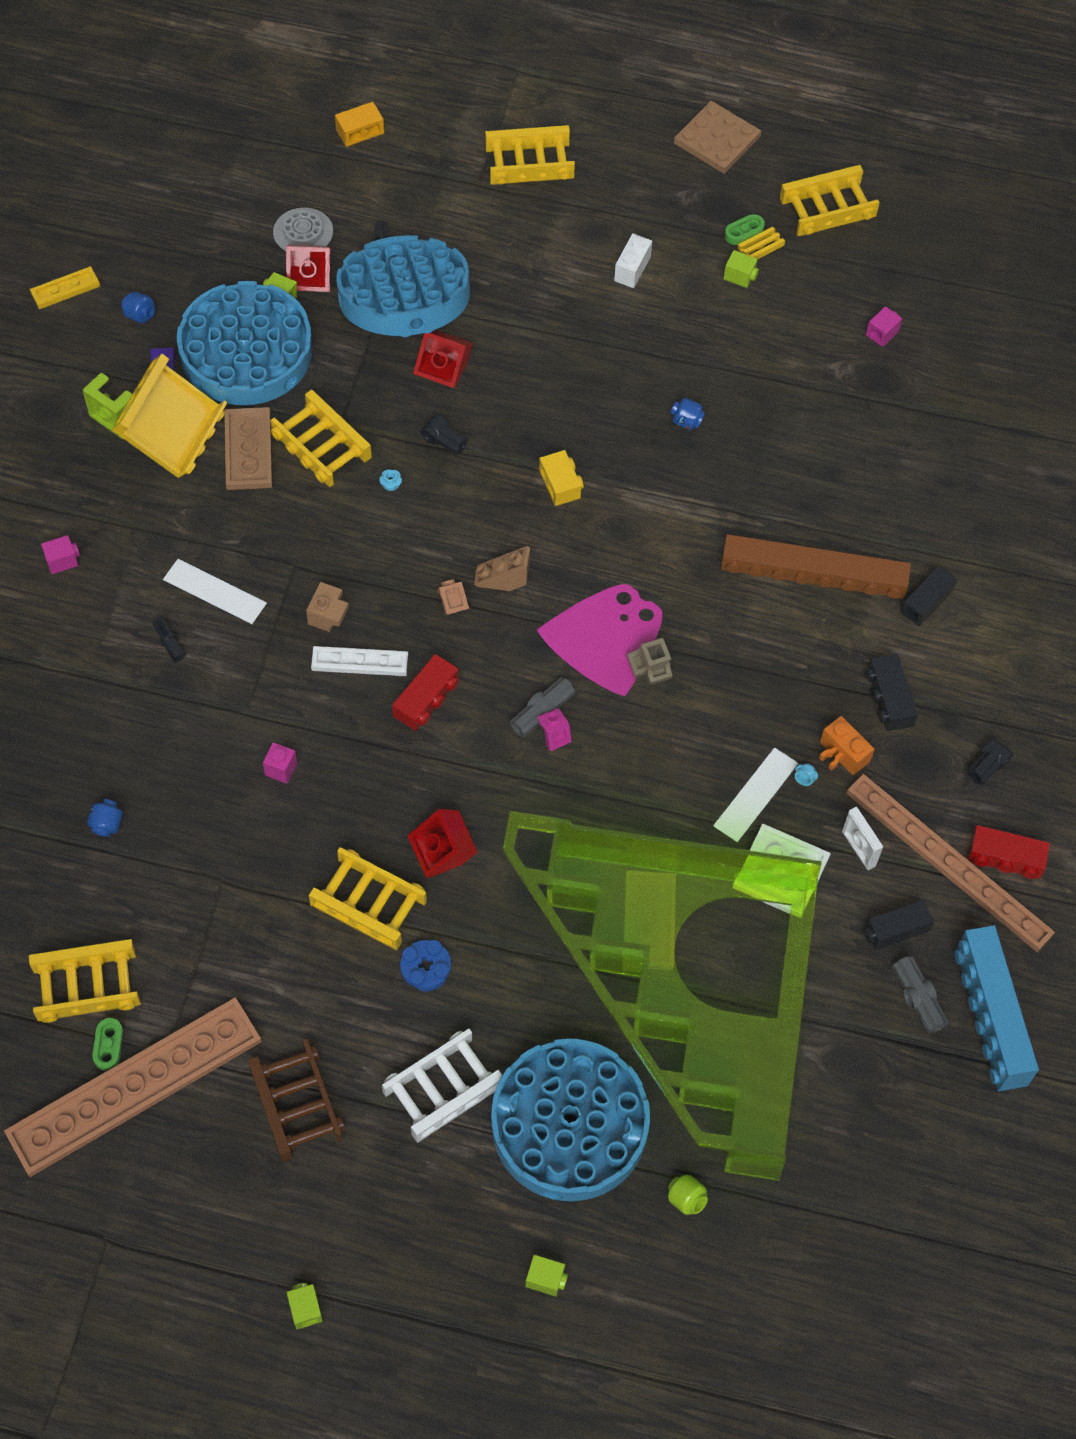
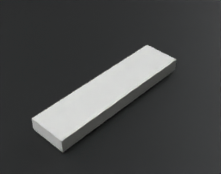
(359, 661)

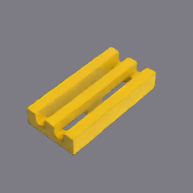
(759, 241)

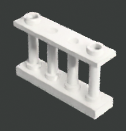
(444, 1110)

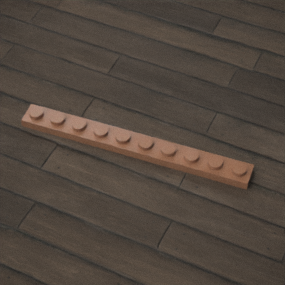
(950, 863)

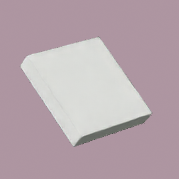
(862, 838)

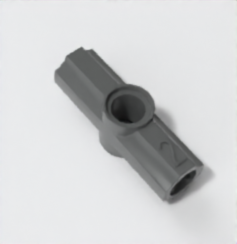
(540, 704)
(920, 994)

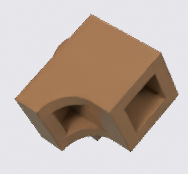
(326, 607)

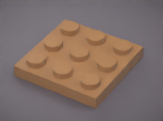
(717, 137)

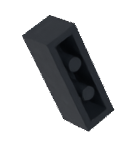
(891, 692)

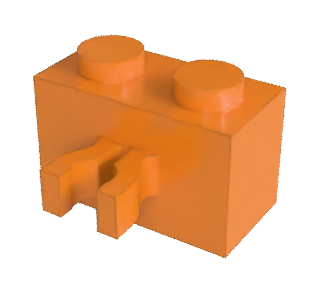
(846, 746)

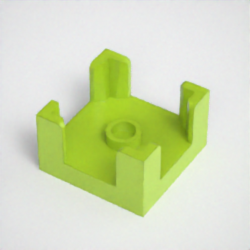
(101, 406)

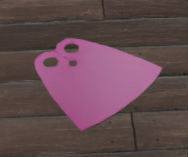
(598, 641)

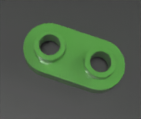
(742, 229)
(107, 1045)

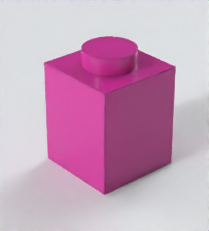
(884, 326)
(60, 554)
(280, 763)

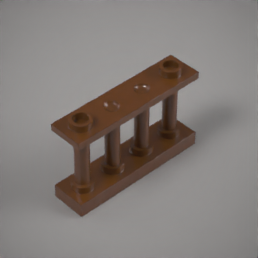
(278, 1119)

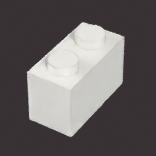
(633, 260)

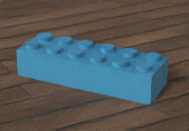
(996, 1009)

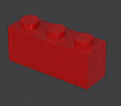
(425, 692)
(1008, 852)

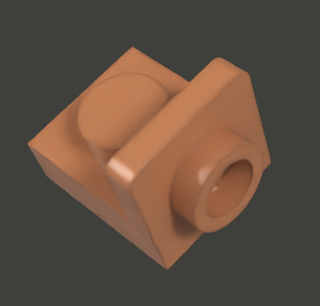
(452, 597)

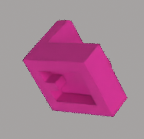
(555, 729)

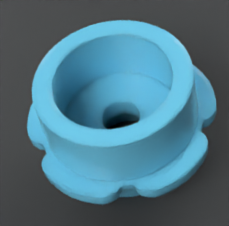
(390, 484)
(805, 774)

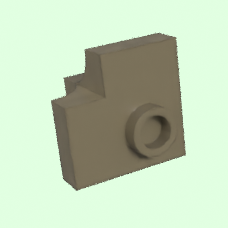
(651, 660)

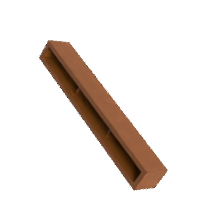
(816, 566)

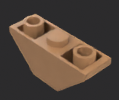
(505, 571)

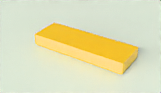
(65, 287)

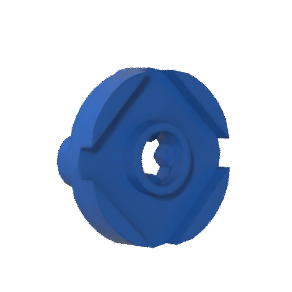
(418, 977)

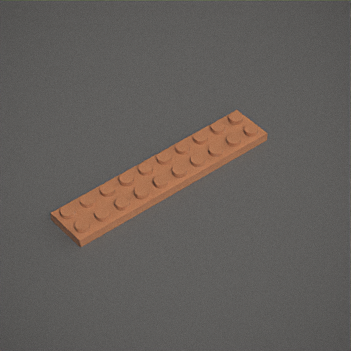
(132, 1087)

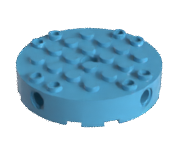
(405, 292)
(245, 343)
(575, 1157)

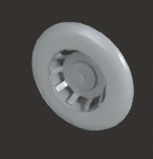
(303, 224)

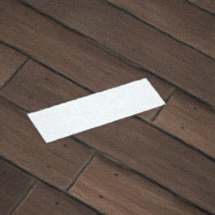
(214, 591)
(755, 794)

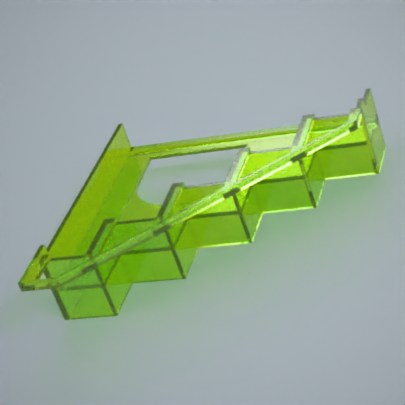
(640, 900)

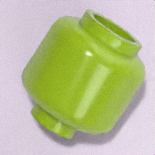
(687, 1194)

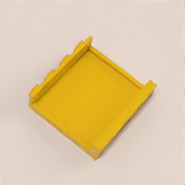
(168, 418)

